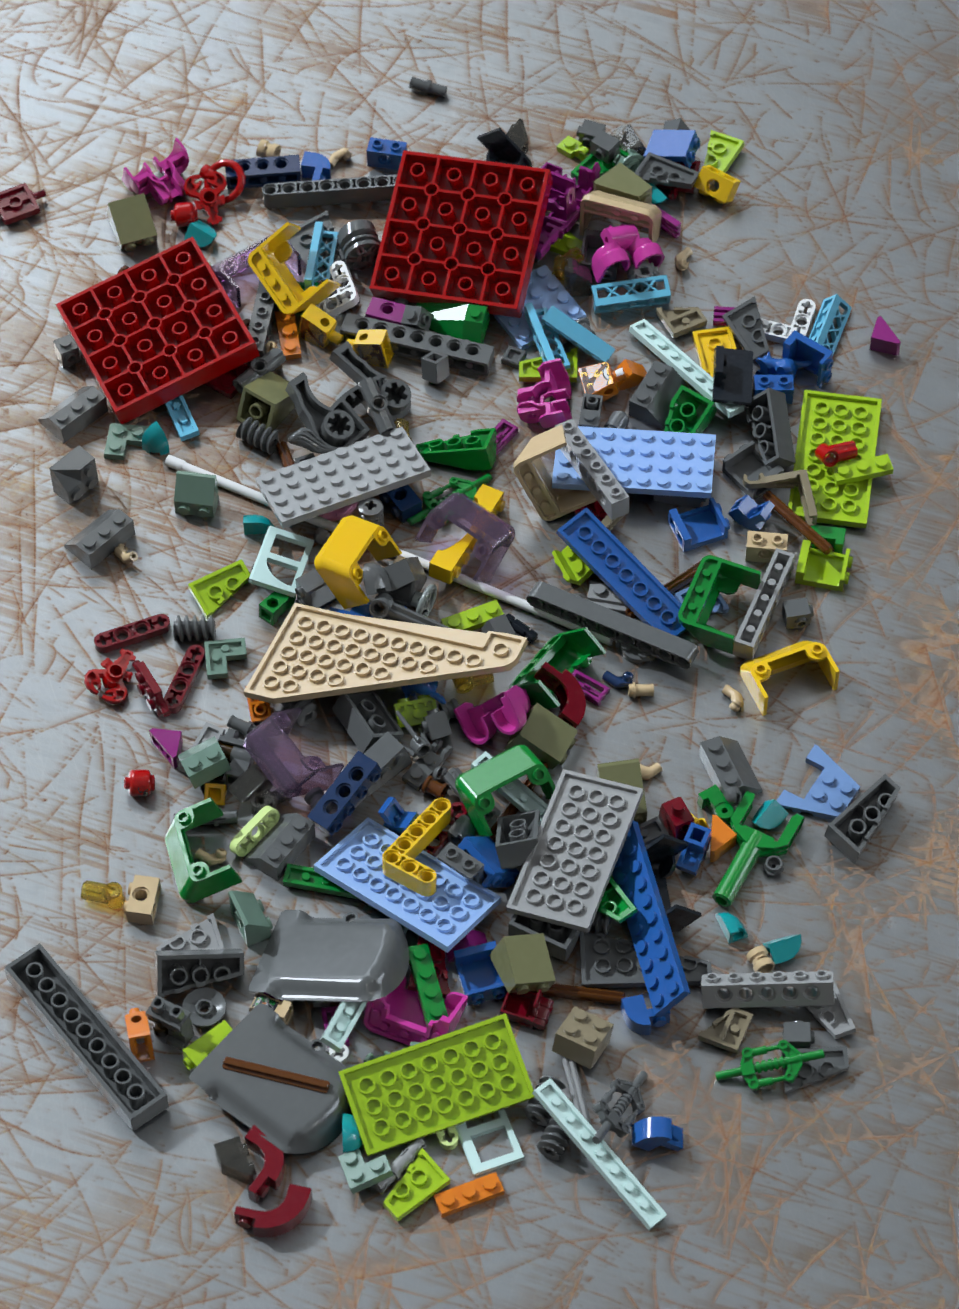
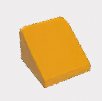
(216, 792)

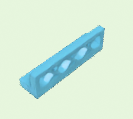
(314, 255)
(634, 300)
(824, 322)
(577, 335)
(542, 341)

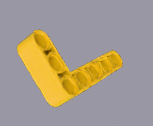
(399, 858)

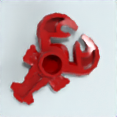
(207, 196)
(111, 677)

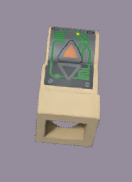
(284, 1008)

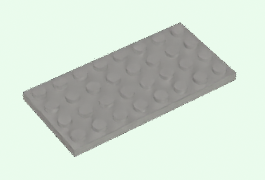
(342, 477)
(575, 850)

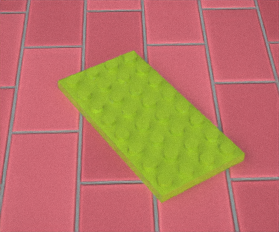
(834, 420)
(436, 1084)

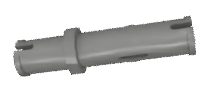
(401, 1163)

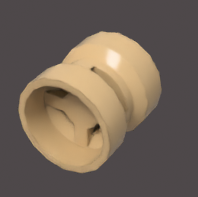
(266, 149)
(759, 958)

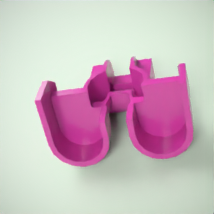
(166, 187)
(618, 240)
(554, 383)
(504, 711)

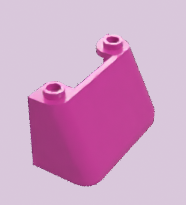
(402, 1018)

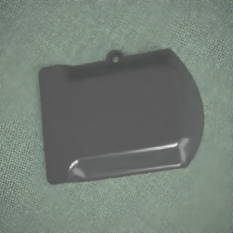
(332, 958)
(288, 1115)

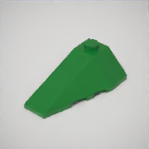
(459, 320)
(689, 412)
(467, 452)
(616, 903)

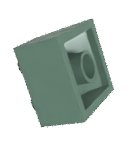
(196, 494)
(204, 762)
(249, 917)

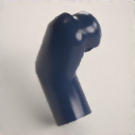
(618, 682)

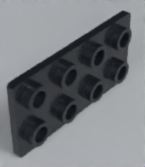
(732, 376)

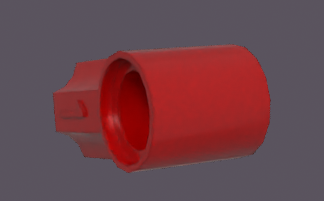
(837, 452)

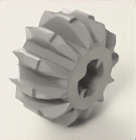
(645, 270)

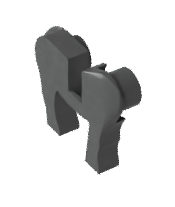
(340, 425)

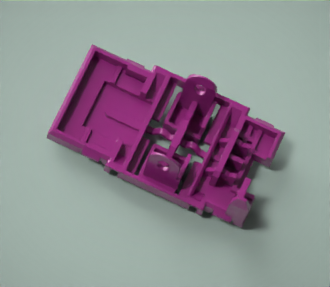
(567, 212)

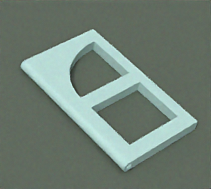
(260, 573)
(466, 1135)

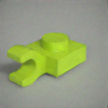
(571, 147)

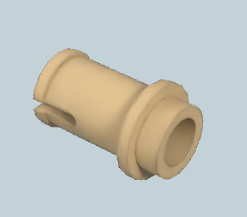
(640, 690)

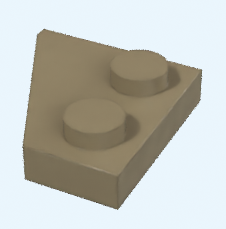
(681, 320)
(728, 1031)

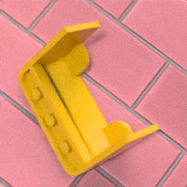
(269, 266)
(342, 551)
(762, 667)

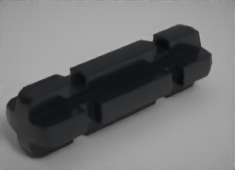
(522, 629)

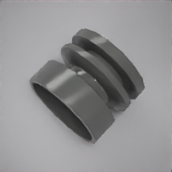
(359, 244)

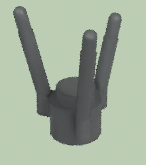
(419, 745)

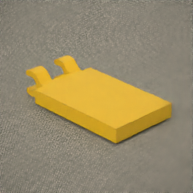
(705, 343)

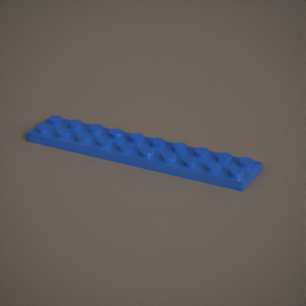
(650, 926)

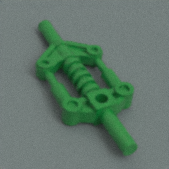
(461, 485)
(792, 1059)

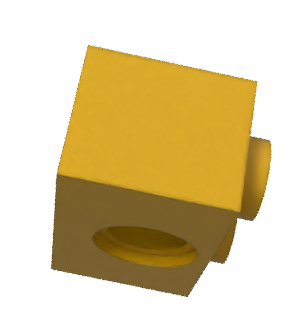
(727, 184)

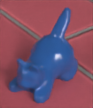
(782, 366)
(424, 689)

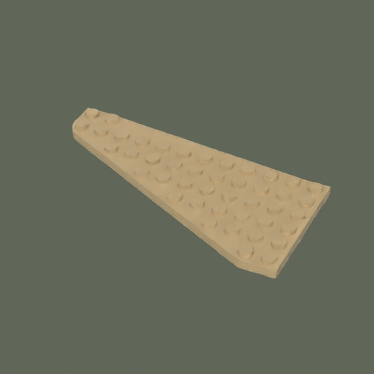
(342, 653)

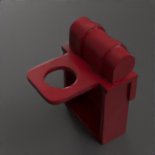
(528, 1009)

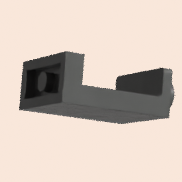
(749, 462)
(462, 863)

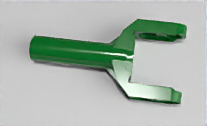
(751, 845)

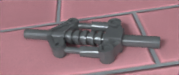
(612, 1118)

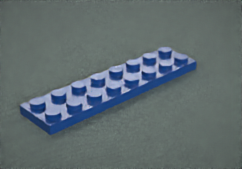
(622, 572)

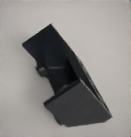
(503, 149)
(663, 863)

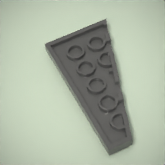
(302, 241)
(615, 963)

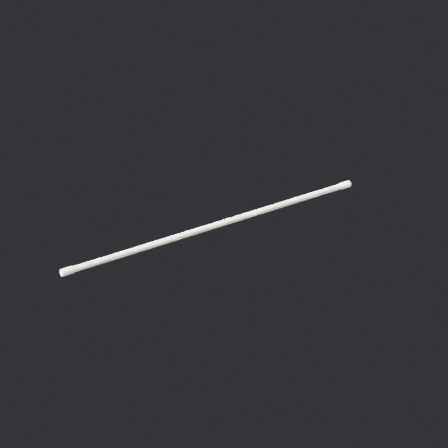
(181, 465)

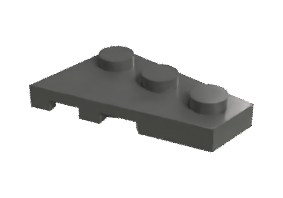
(747, 328)

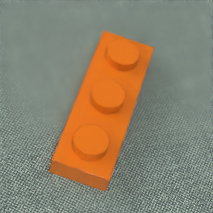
(288, 335)
(468, 1194)

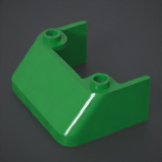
(711, 578)
(563, 651)
(480, 781)
(195, 879)

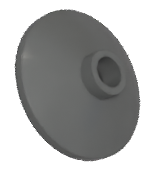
(205, 999)

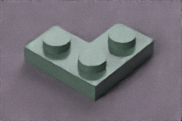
(119, 437)
(219, 652)
(362, 1174)

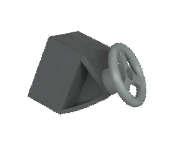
(406, 583)

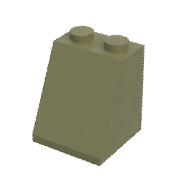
(624, 183)
(131, 222)
(266, 401)
(545, 736)
(627, 773)
(523, 963)

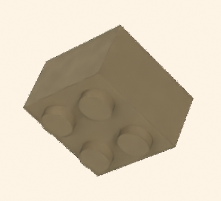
(582, 1037)

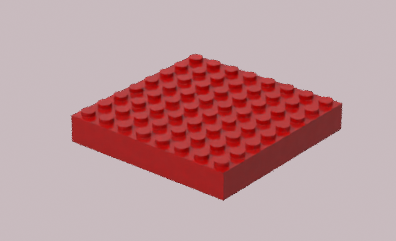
(461, 232)
(157, 330)

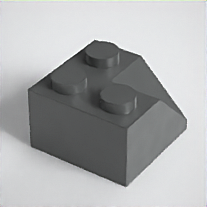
(74, 475)

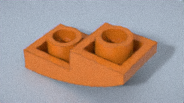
(258, 710)

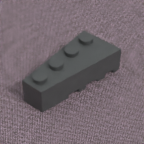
(771, 428)
(390, 757)
(859, 821)
(194, 968)

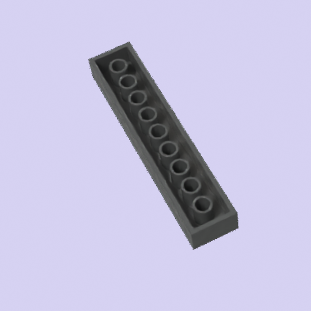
(86, 1037)

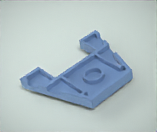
(829, 794)

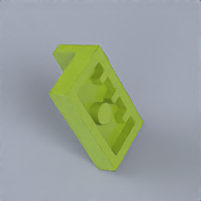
(572, 567)
(414, 710)

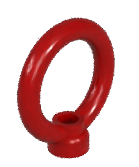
(225, 163)

